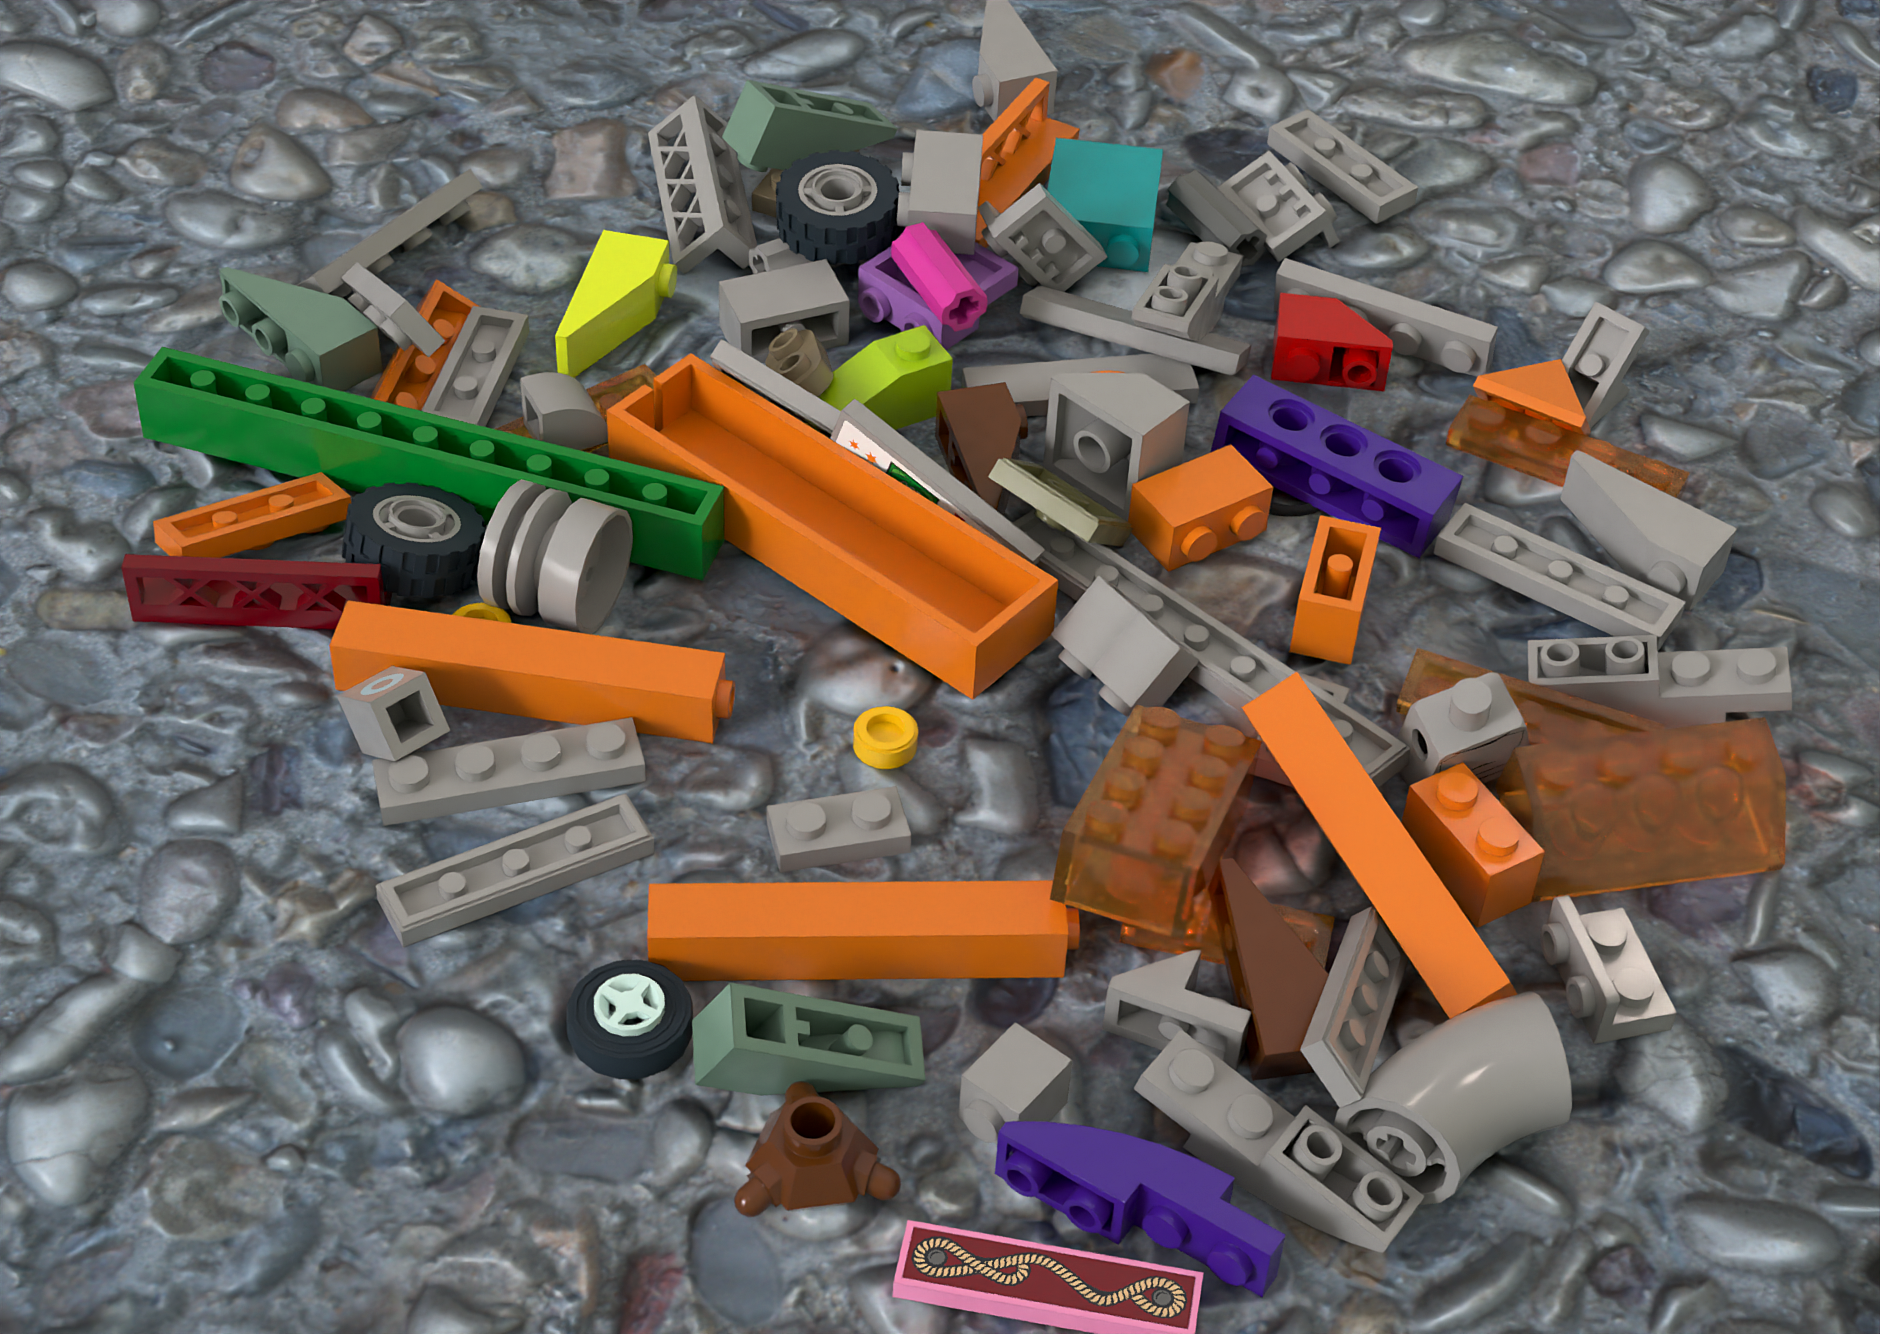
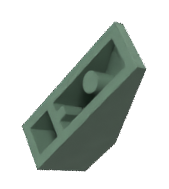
(783, 124)
(771, 1038)

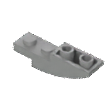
(1191, 293)
(1663, 686)
(1283, 1159)

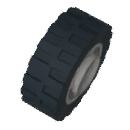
(837, 207)
(419, 537)

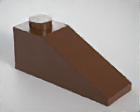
(975, 431)
(1266, 972)

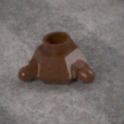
(812, 1159)

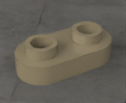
(801, 360)

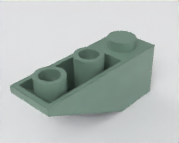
(306, 330)

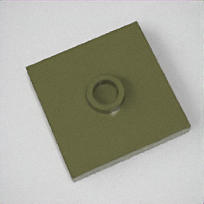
(1060, 502)

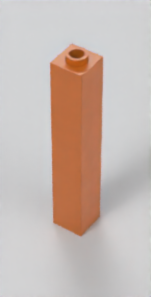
(538, 670)
(1377, 849)
(859, 930)

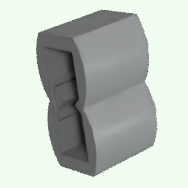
(1123, 648)

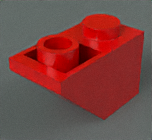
(1328, 345)

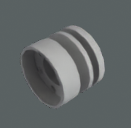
(555, 557)

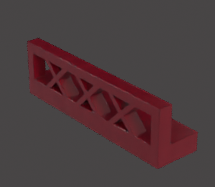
(247, 590)

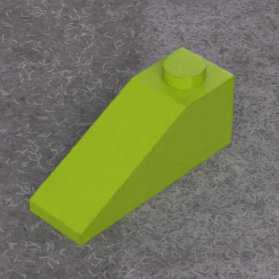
(894, 378)

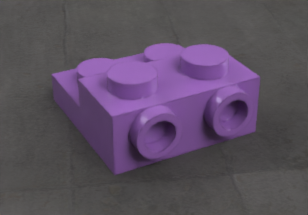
(890, 296)

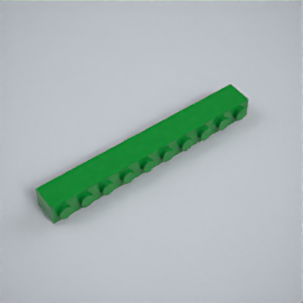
(371, 442)

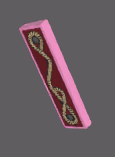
(1044, 1283)

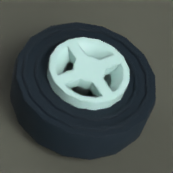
(611, 1002)

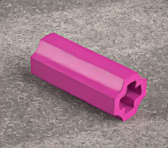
(939, 277)

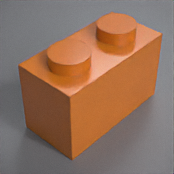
(1199, 507)
(1334, 590)
(1472, 844)

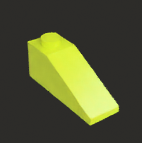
(614, 298)

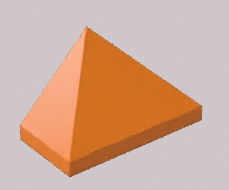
(1537, 391)

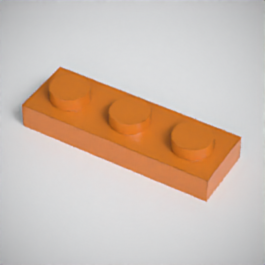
(254, 519)

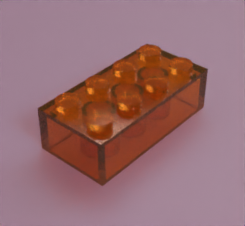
(1156, 821)

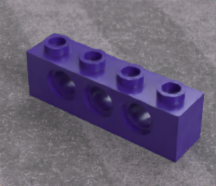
(1338, 465)

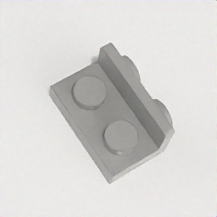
(1281, 205)
(1042, 239)
(1605, 972)

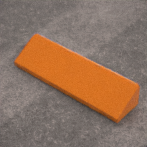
(411, 373)

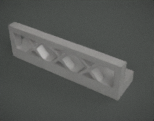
(712, 175)

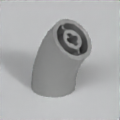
(1463, 1094)

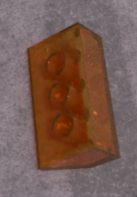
(1650, 807)

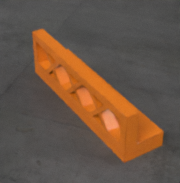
(1018, 151)

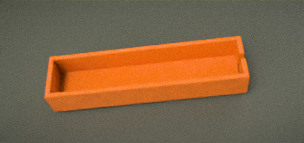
(841, 526)

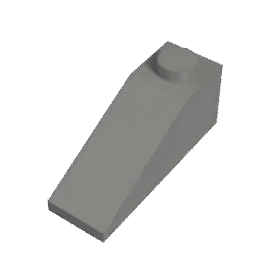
(1008, 60)
(1648, 530)

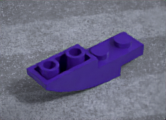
(1121, 1181)

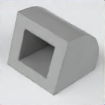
(561, 411)

